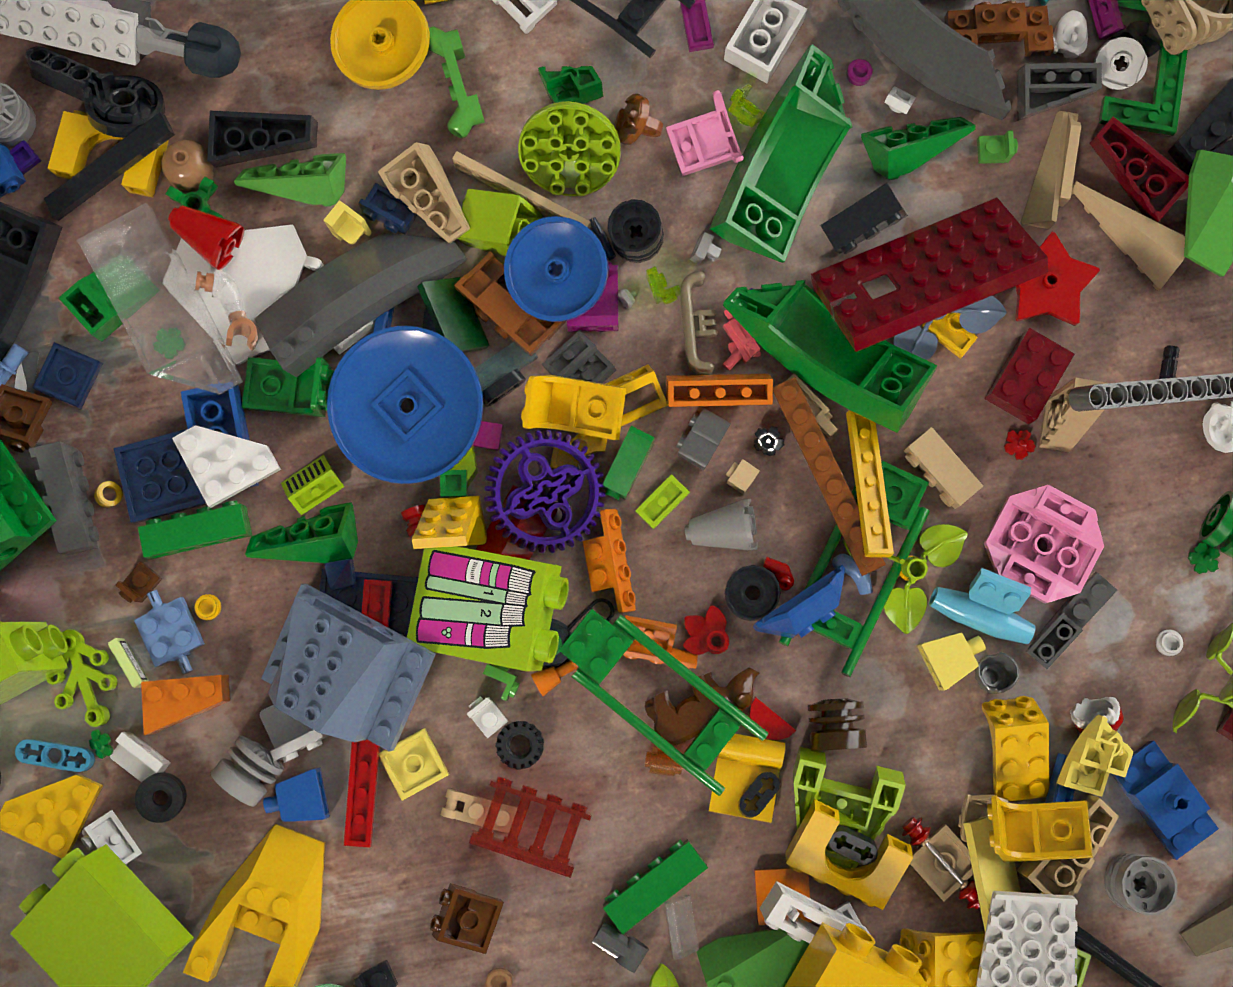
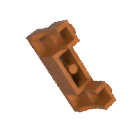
(1005, 24)
(497, 305)

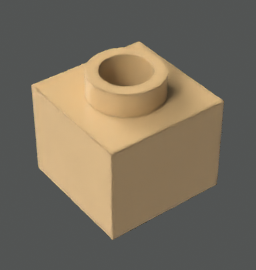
(741, 476)

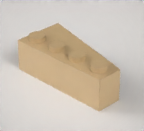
(1061, 424)
(1065, 875)

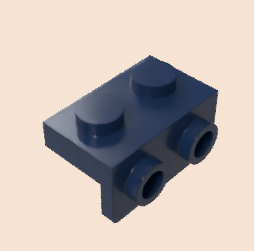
(387, 209)

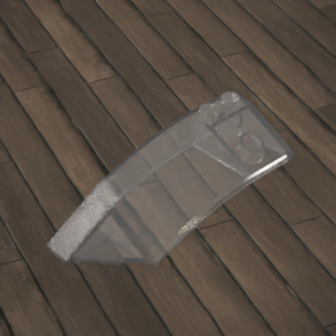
(159, 302)

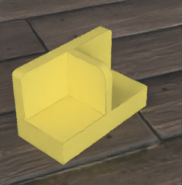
(346, 223)

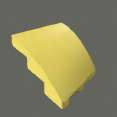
(1094, 756)

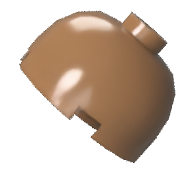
(186, 165)

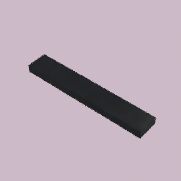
(109, 166)

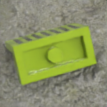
(312, 485)

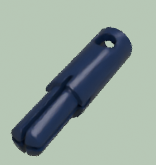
(603, 239)

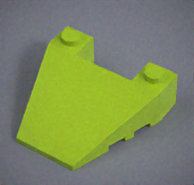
(858, 807)

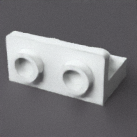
(111, 832)

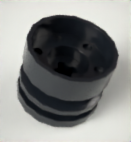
(635, 217)

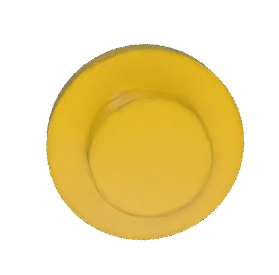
(207, 607)

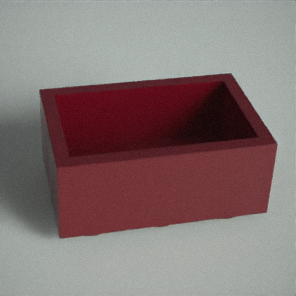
(1029, 376)

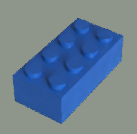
(216, 412)

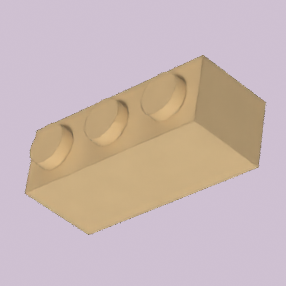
(942, 469)

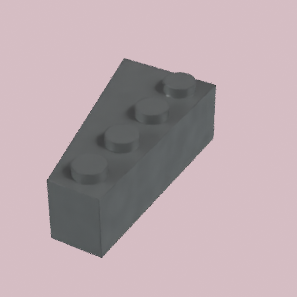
(66, 497)

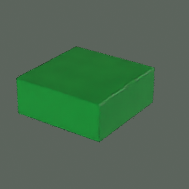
(453, 483)

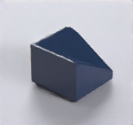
(341, 574)

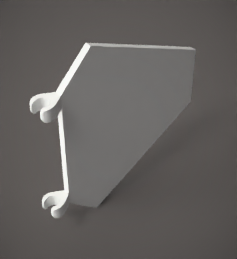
(264, 271)

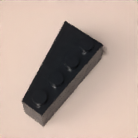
(1208, 130)

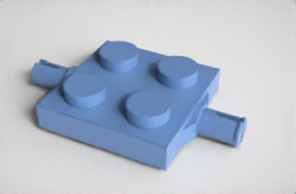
(169, 632)

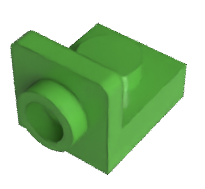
(996, 148)

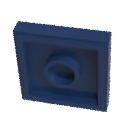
(67, 375)

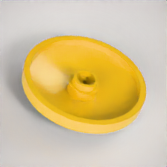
(379, 41)

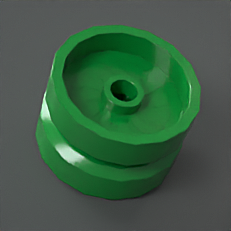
(1218, 525)

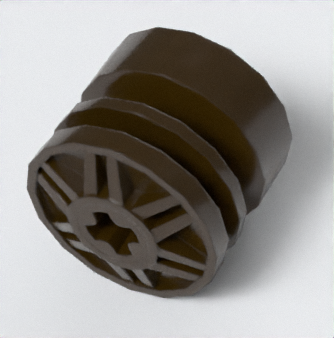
(837, 725)

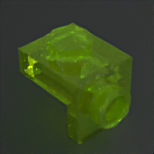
(743, 109)

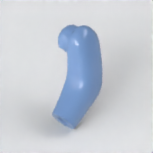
(862, 582)

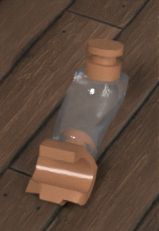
(228, 294)

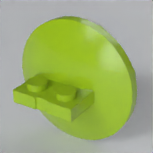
(569, 148)

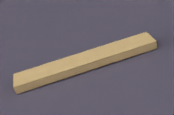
(508, 186)

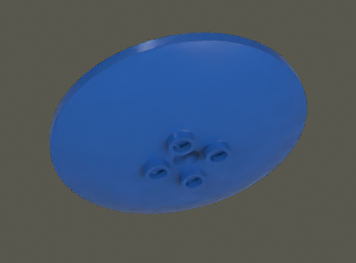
(368, 398)

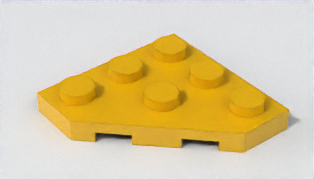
(51, 815)

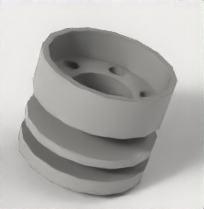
(16, 118)
(243, 776)
(1154, 879)

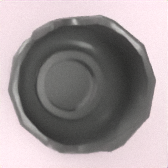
(997, 673)

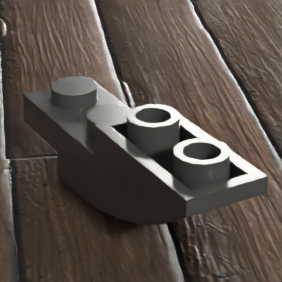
(1070, 619)

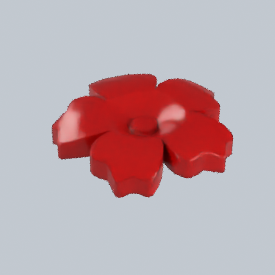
(1018, 444)

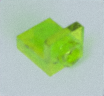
(657, 284)

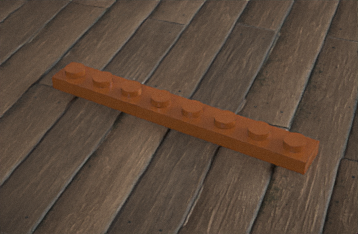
(825, 471)

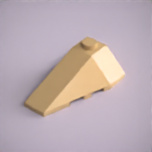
(424, 187)

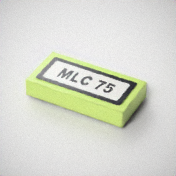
(127, 662)

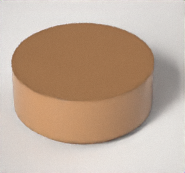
(499, 978)

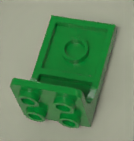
(277, 391)

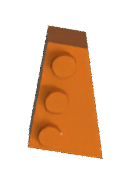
(179, 699)

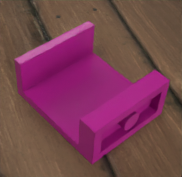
(604, 313)

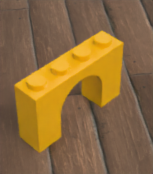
(76, 140)
(869, 883)

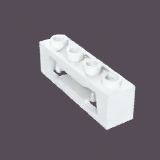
(781, 912)

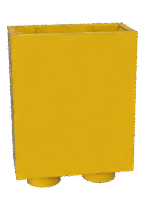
(852, 960)

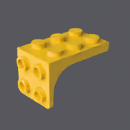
(573, 406)
(451, 523)
(1019, 748)
(1040, 830)
(946, 957)

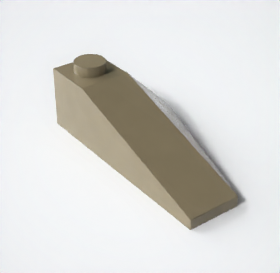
(1212, 930)

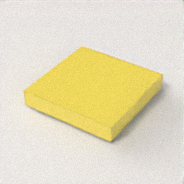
(413, 764)

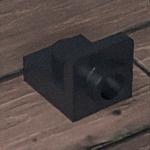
(376, 976)

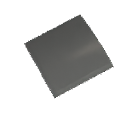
(580, 361)

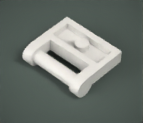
(538, 10)

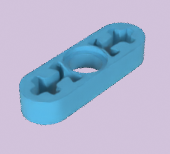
(45, 761)

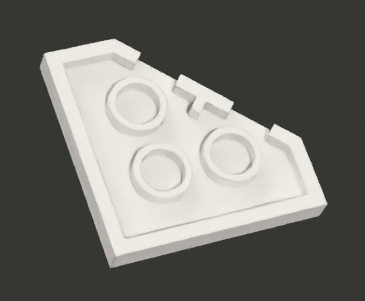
(223, 462)

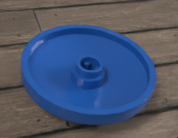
(556, 269)

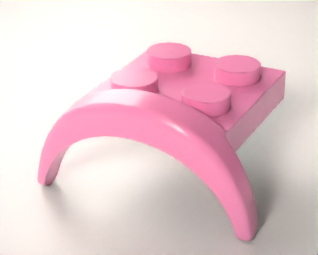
(704, 140)

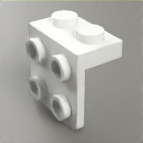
(288, 734)

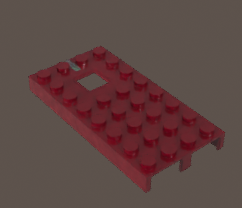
(932, 273)

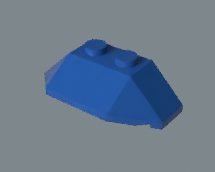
(805, 608)

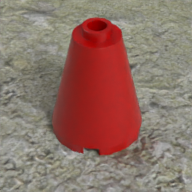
(207, 234)

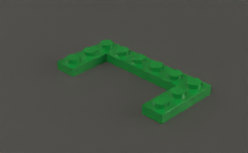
(1164, 111)

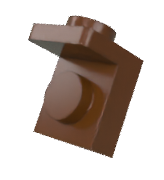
(138, 583)

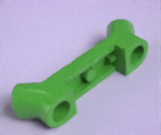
(468, 110)

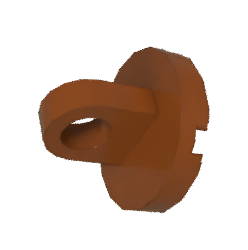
(636, 120)

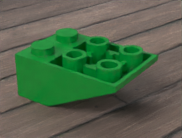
(92, 307)

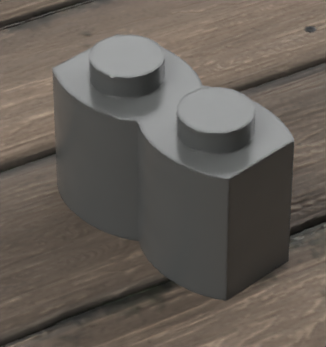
(703, 438)

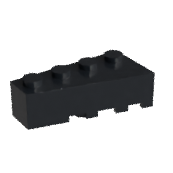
(253, 136)

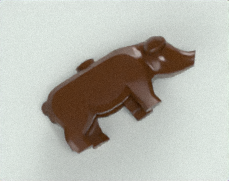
(693, 713)

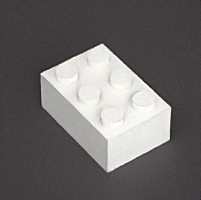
(764, 36)

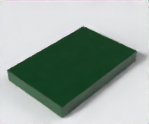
(453, 314)

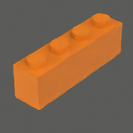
(719, 390)

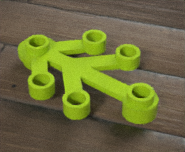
(80, 675)

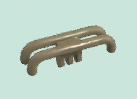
(695, 324)

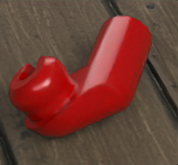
(782, 573)

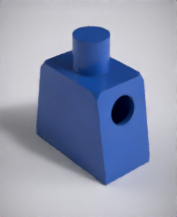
(300, 798)

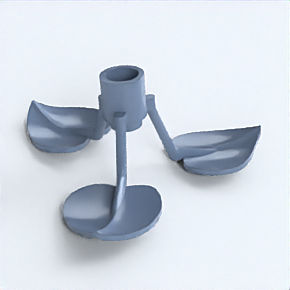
(974, 318)

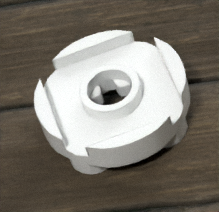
(1133, 55)

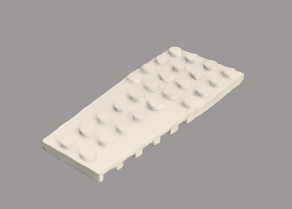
(1029, 941)

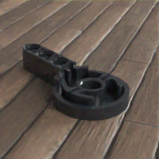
(99, 92)

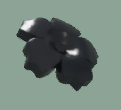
(768, 440)

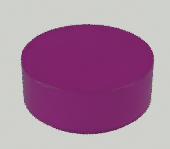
(859, 72)

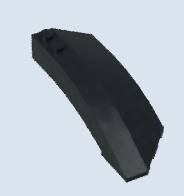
(25, 255)

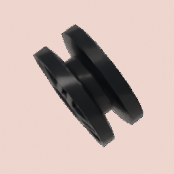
(756, 577)

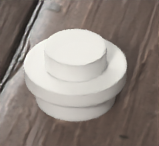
(1169, 642)

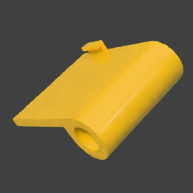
(738, 768)

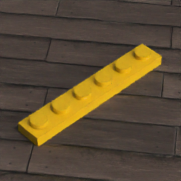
(869, 486)

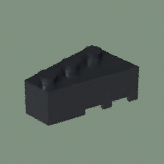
(864, 219)

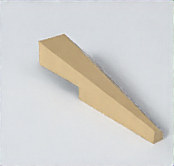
(1149, 244)

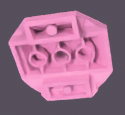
(1070, 536)

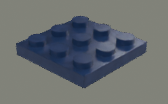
(156, 478)

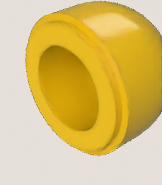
(99, 498)

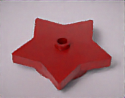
(1062, 296)

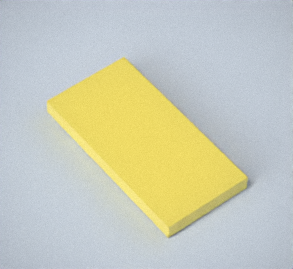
(988, 868)

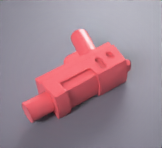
(742, 345)

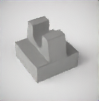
(705, 249)

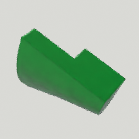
(572, 84)

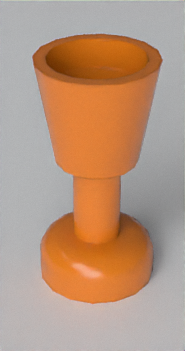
(550, 677)

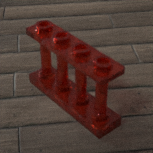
(510, 845)

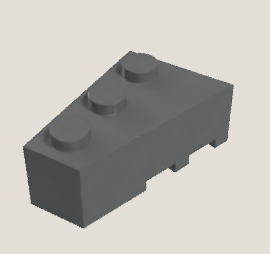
(1054, 84)

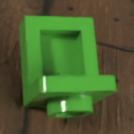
(501, 673)

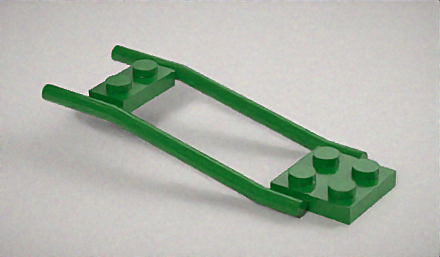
(903, 497)
(597, 648)

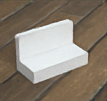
(138, 757)

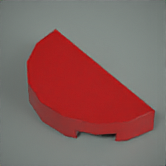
(770, 721)

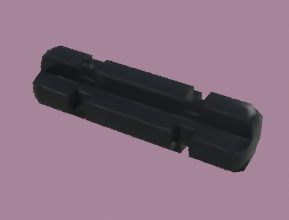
(1169, 364)

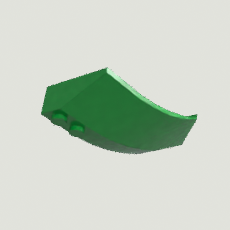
(784, 160)
(802, 336)

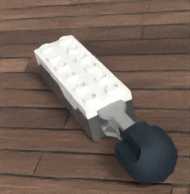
(119, 32)

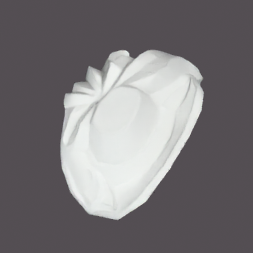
(1071, 35)
(1219, 427)

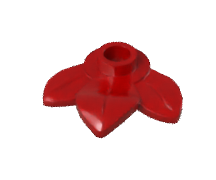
(703, 630)

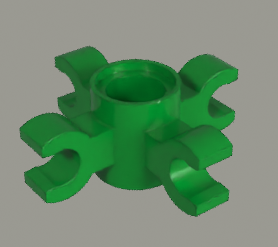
(206, 189)

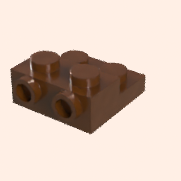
(21, 417)
(466, 918)

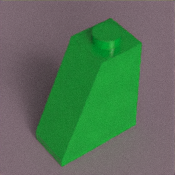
(628, 463)

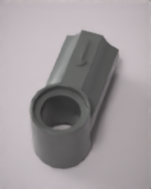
(626, 950)

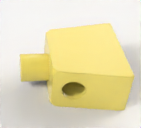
(951, 658)

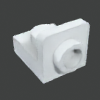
(486, 716)

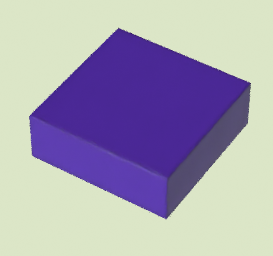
(24, 157)

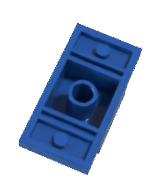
(1166, 800)

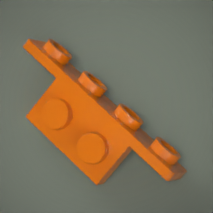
(608, 562)
(662, 634)

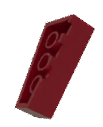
(1141, 170)

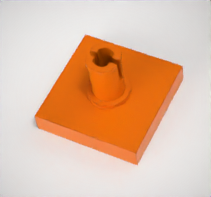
(767, 878)

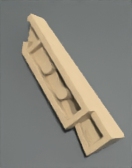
(1055, 173)

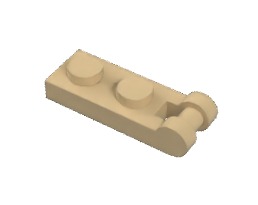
(476, 810)

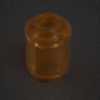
(661, 764)

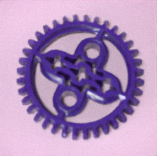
(544, 512)

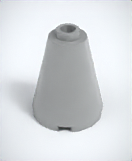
(725, 527)

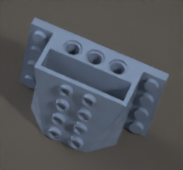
(344, 671)

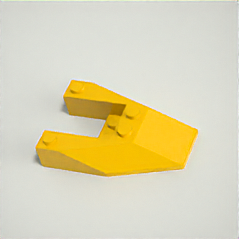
(272, 897)

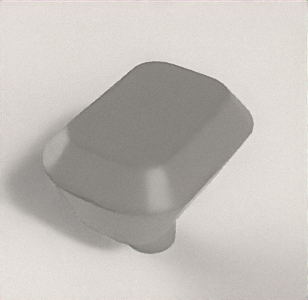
(626, 298)

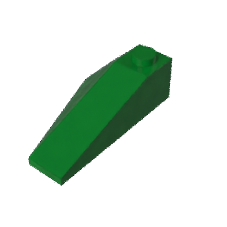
(907, 149)

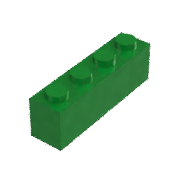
(194, 531)
(654, 886)

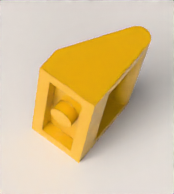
(634, 381)

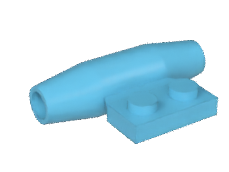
(988, 606)

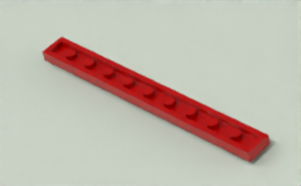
(366, 753)

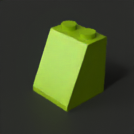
(495, 219)

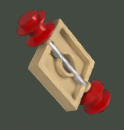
(942, 861)

